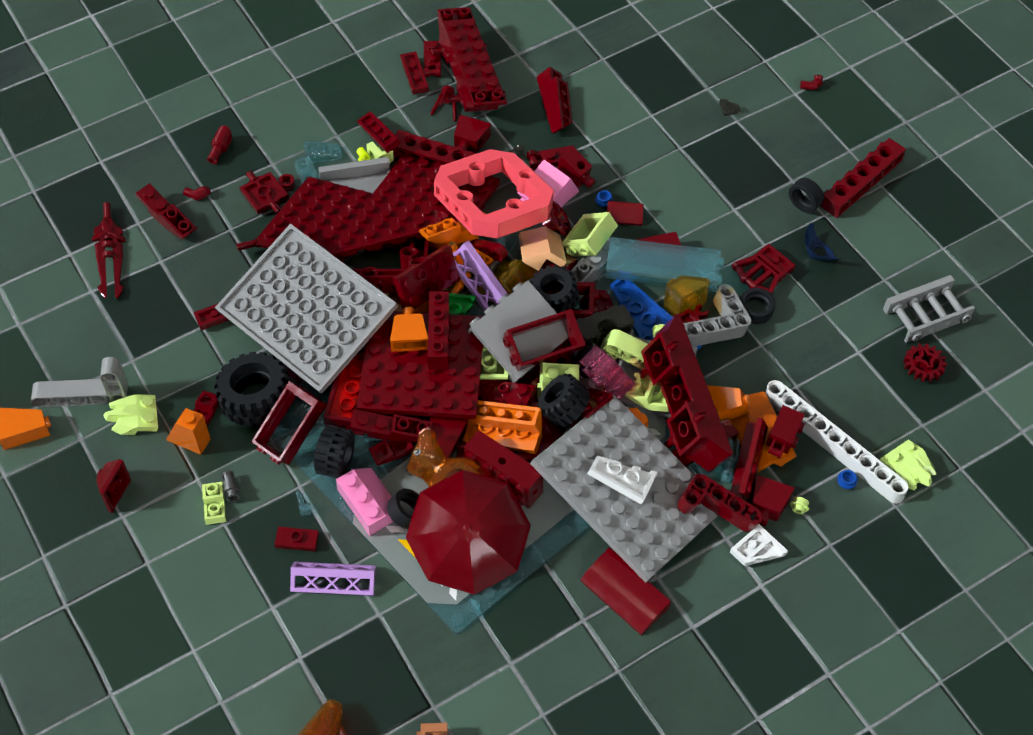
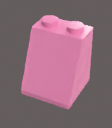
(562, 185)

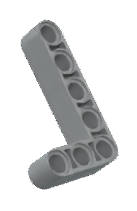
(730, 325)
(109, 388)

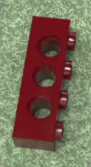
(438, 330)

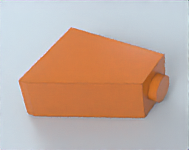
(729, 402)
(22, 426)
(190, 432)

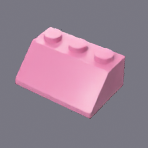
(366, 498)

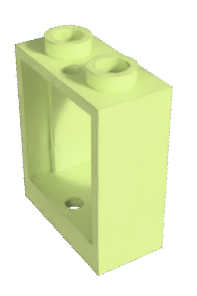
(589, 234)

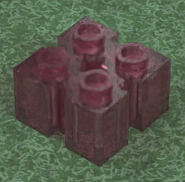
(606, 373)

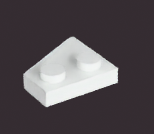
(758, 547)

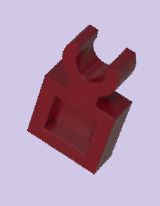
(690, 316)

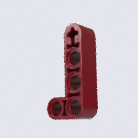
(744, 514)

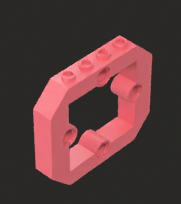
(472, 171)

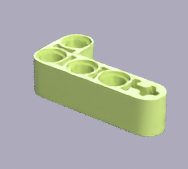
(625, 347)

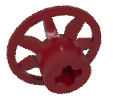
(555, 221)

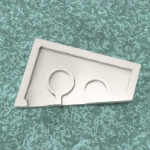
(624, 479)

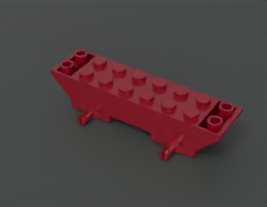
(468, 56)
(693, 419)

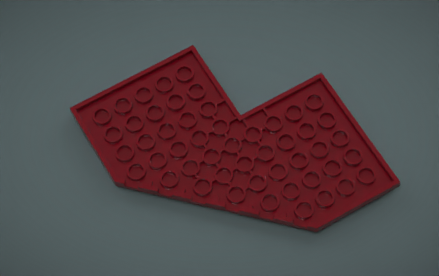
(355, 220)

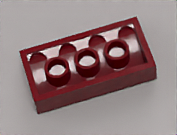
(625, 591)

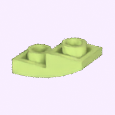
(214, 503)

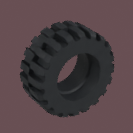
(242, 373)

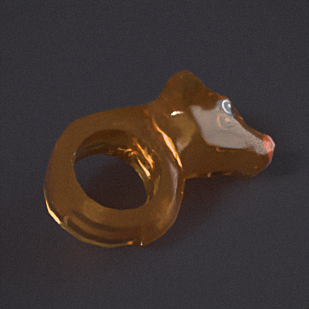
(430, 462)

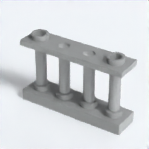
(928, 293)

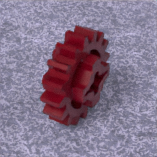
(924, 362)

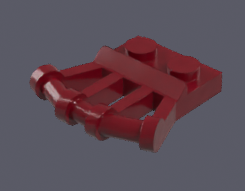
(770, 261)

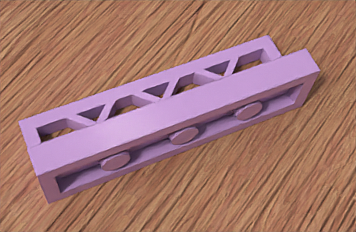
(474, 263)
(332, 570)

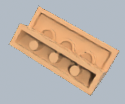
(540, 245)

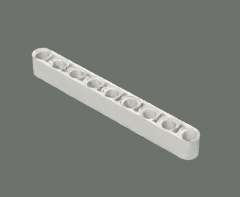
(843, 445)

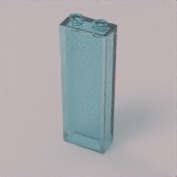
(661, 262)

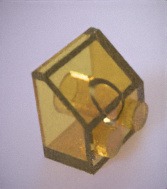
(685, 293)

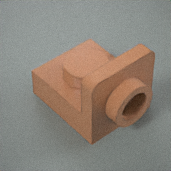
(433, 729)

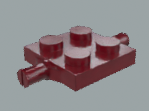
(264, 192)

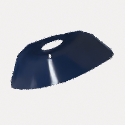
(812, 242)

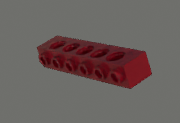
(427, 149)
(862, 177)

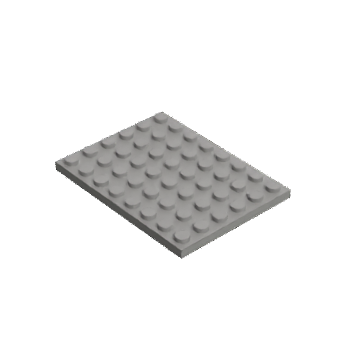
(306, 308)
(639, 533)

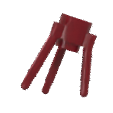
(444, 98)

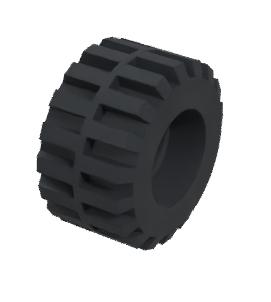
(557, 278)
(563, 400)
(334, 451)

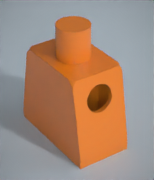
(408, 332)

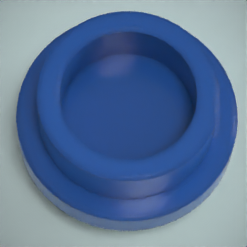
(603, 197)
(847, 479)

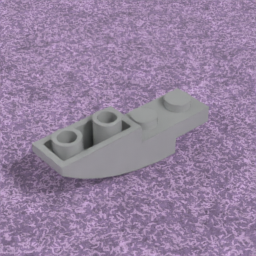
(593, 266)

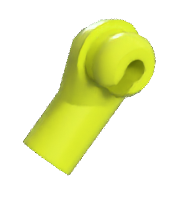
(363, 155)

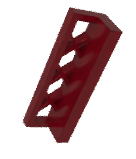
(749, 459)

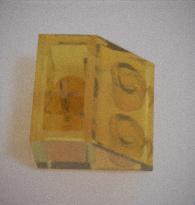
(512, 273)

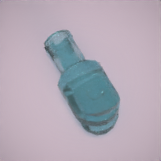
(728, 464)

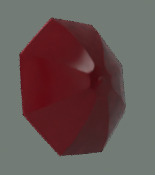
(468, 532)

